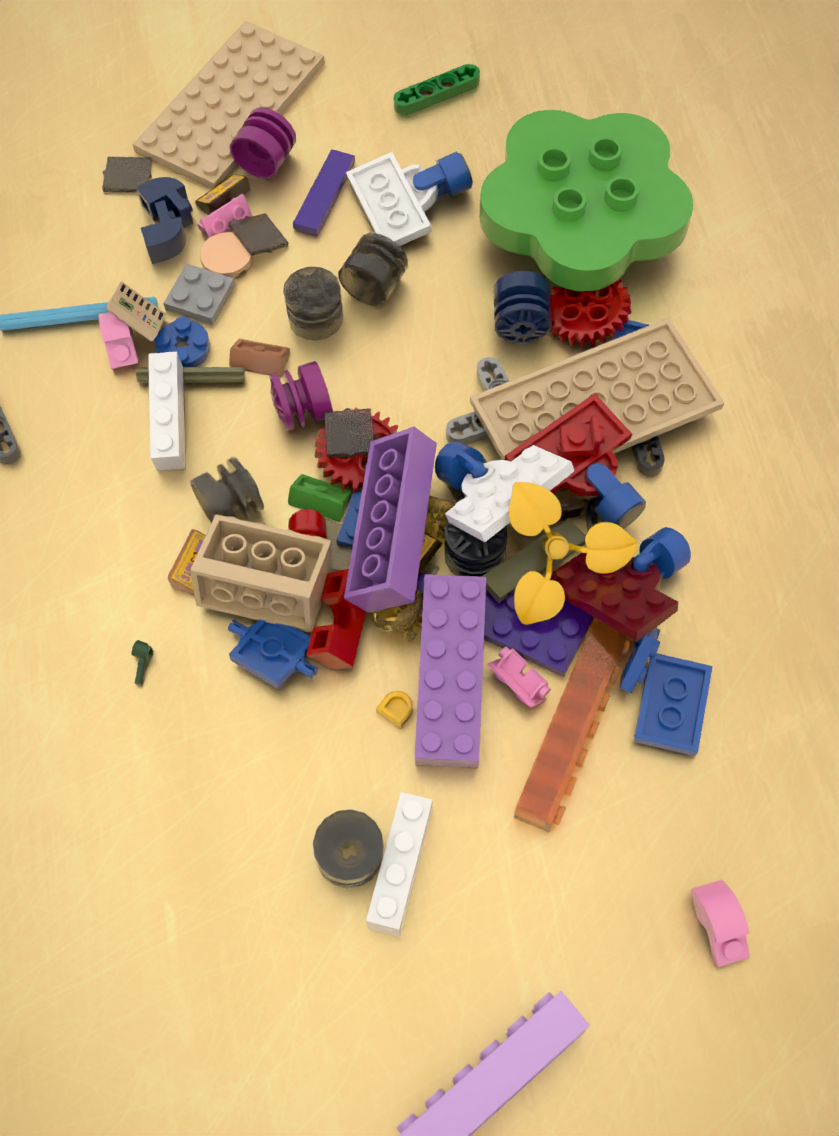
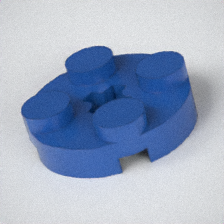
(184, 330)

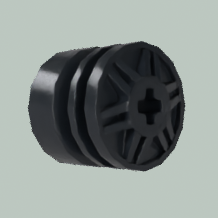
(471, 556)

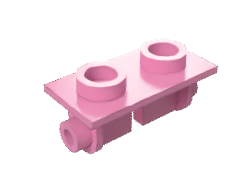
(219, 220)
(528, 688)

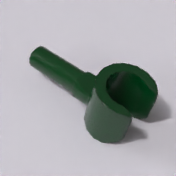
(144, 653)

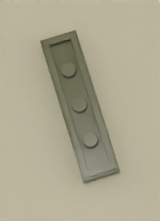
(503, 578)

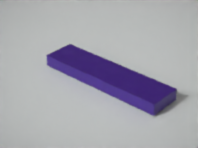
(323, 192)

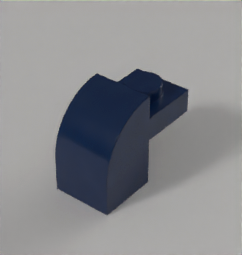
(167, 190)
(165, 238)

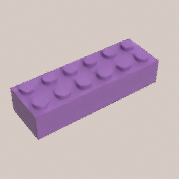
(391, 521)
(450, 671)

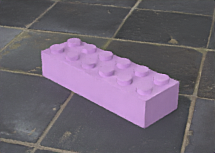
(502, 1071)

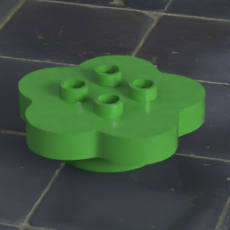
(585, 196)

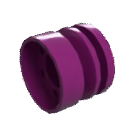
(263, 143)
(300, 396)

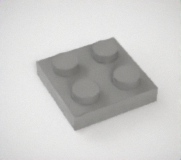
(199, 294)

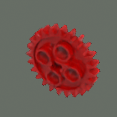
(589, 314)
(349, 470)

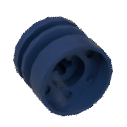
(522, 307)

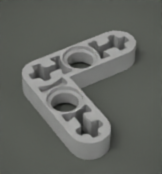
(462, 422)

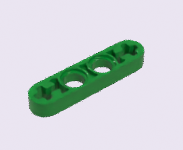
(410, 100)

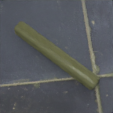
(201, 374)

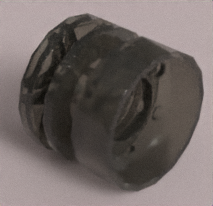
(373, 269)
(313, 303)
(230, 493)
(340, 832)

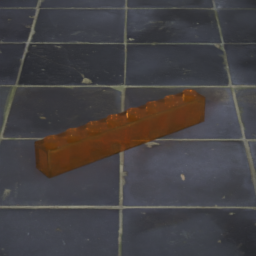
(571, 726)

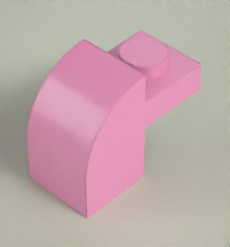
(117, 340)
(724, 921)

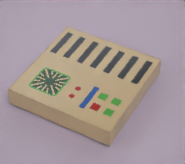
(136, 311)

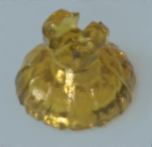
(436, 515)
(401, 617)

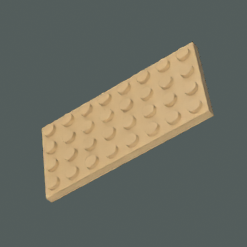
(203, 119)
(640, 377)

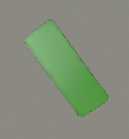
(319, 496)

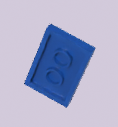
(673, 704)

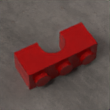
(337, 643)

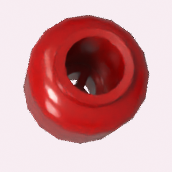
(308, 523)

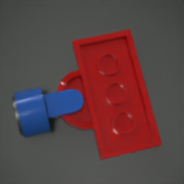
(594, 473)

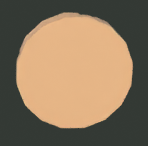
(225, 255)

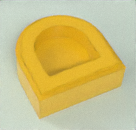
(396, 708)

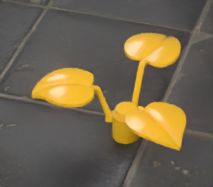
(532, 511)

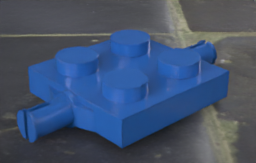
(271, 651)

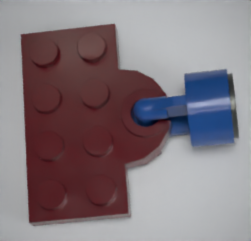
(632, 595)

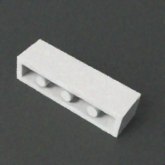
(166, 411)
(399, 864)

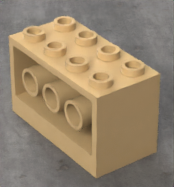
(261, 572)

